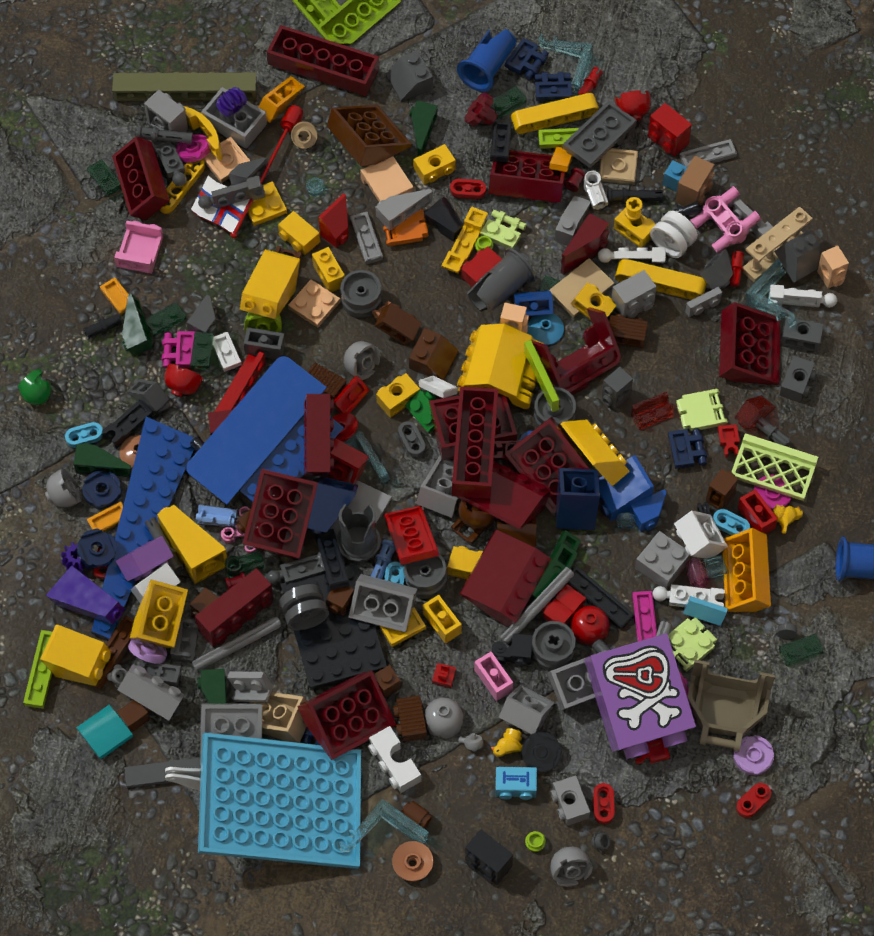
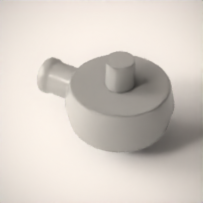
(472, 741)

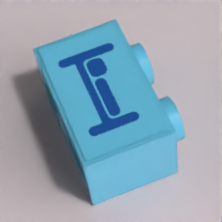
(516, 782)

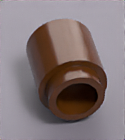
(417, 813)

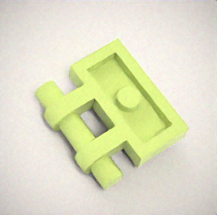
(501, 234)

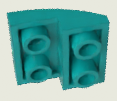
(104, 732)

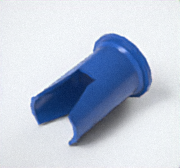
(486, 60)
(854, 560)

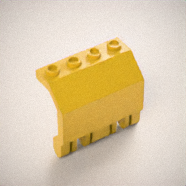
(499, 362)

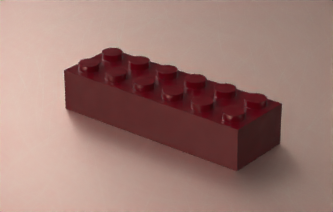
(323, 60)
(475, 442)

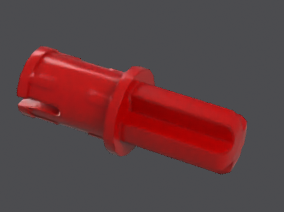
(591, 81)
(737, 268)

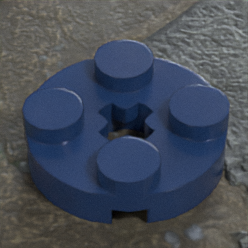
(104, 499)
(101, 539)

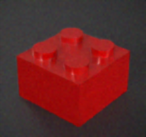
(669, 130)

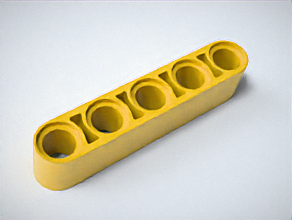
(554, 113)
(666, 280)

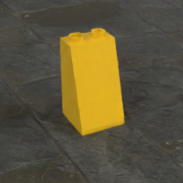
(270, 284)
(194, 546)

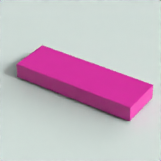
(644, 615)

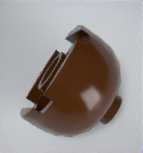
(473, 516)

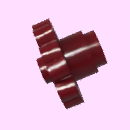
(481, 111)

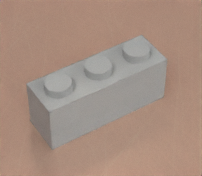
(151, 691)

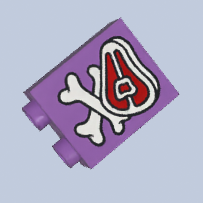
(640, 695)

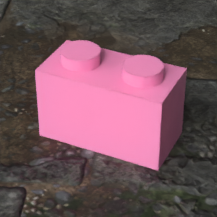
(493, 676)

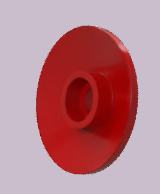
(349, 423)

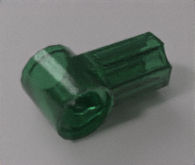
(245, 563)

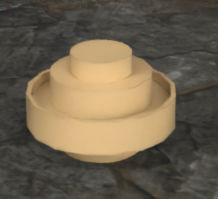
(304, 135)

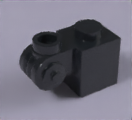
(518, 653)

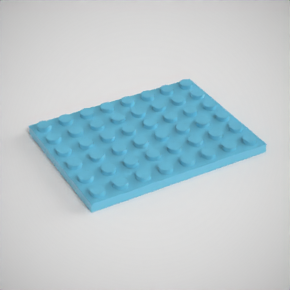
(278, 801)

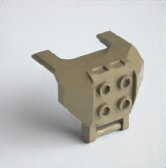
(727, 704)

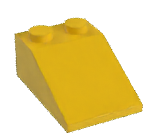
(159, 614)

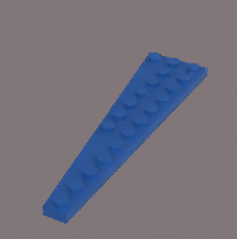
(152, 484)

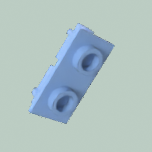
(216, 516)

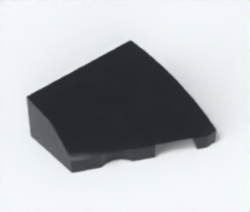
(445, 218)

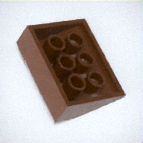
(367, 133)

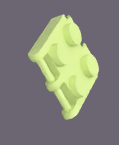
(700, 410)
(691, 642)

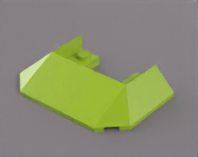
(344, 22)

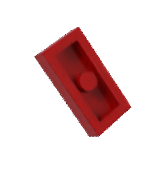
(350, 395)

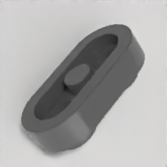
(412, 440)

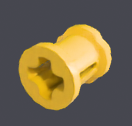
(633, 208)

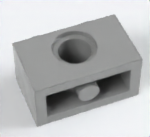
(570, 789)

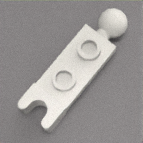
(657, 254)
(800, 297)
(679, 594)

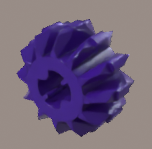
(231, 101)
(71, 558)

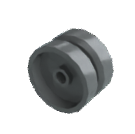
(361, 293)
(566, 410)
(427, 576)
(304, 607)
(553, 645)

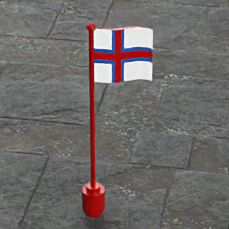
(232, 215)

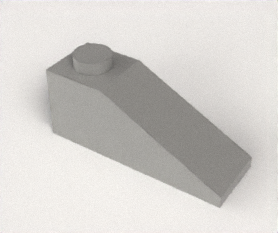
(400, 207)
(571, 220)

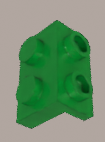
(420, 408)

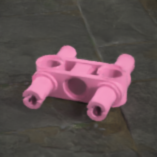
(725, 219)

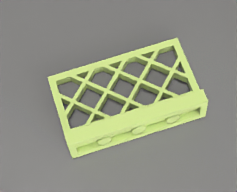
(782, 455)

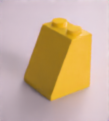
(75, 656)

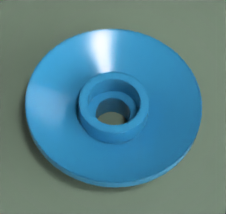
(546, 335)

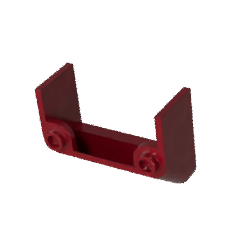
(587, 362)

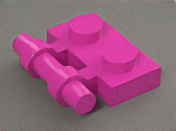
(183, 346)

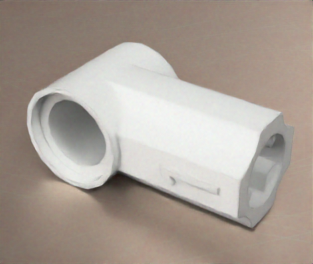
(595, 191)

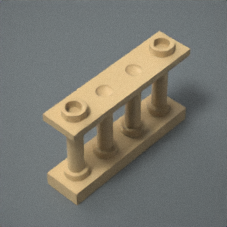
(763, 248)

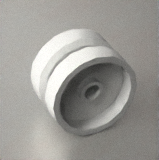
(674, 234)

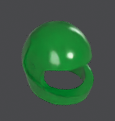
(34, 389)

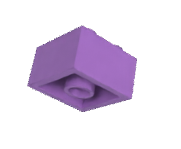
(145, 559)

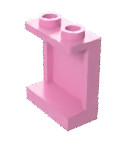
(139, 247)

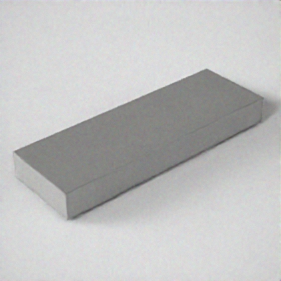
(711, 153)
(366, 238)

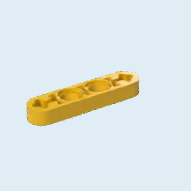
(176, 198)

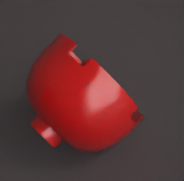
(634, 103)
(181, 380)
(589, 625)

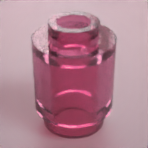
(697, 573)

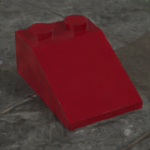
(586, 243)

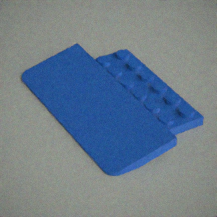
(259, 434)

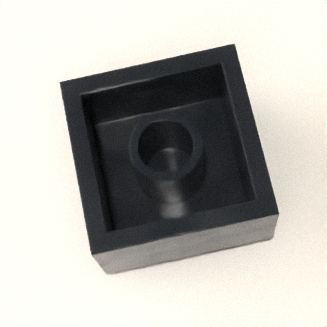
(488, 857)

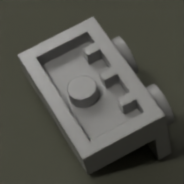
(250, 686)

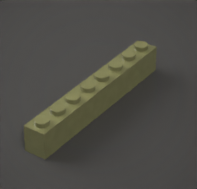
(181, 86)

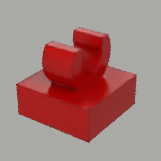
(444, 675)

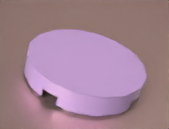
(148, 652)
(754, 756)

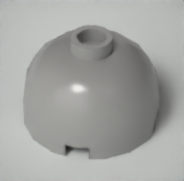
(361, 359)
(62, 490)
(443, 717)
(570, 865)

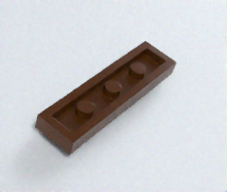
(118, 645)

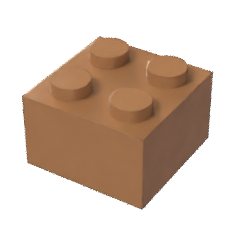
(695, 182)

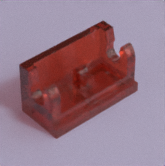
(652, 410)

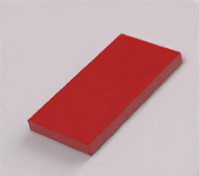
(411, 535)

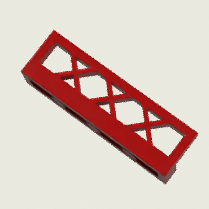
(242, 382)

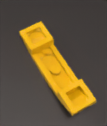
(196, 120)
(465, 241)

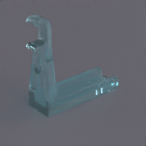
(578, 49)
(757, 292)
(360, 440)
(393, 817)

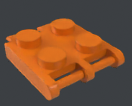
(408, 231)

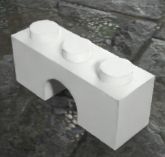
(403, 774)

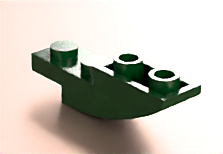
(561, 557)

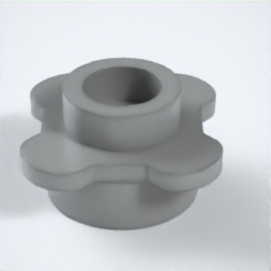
(118, 670)

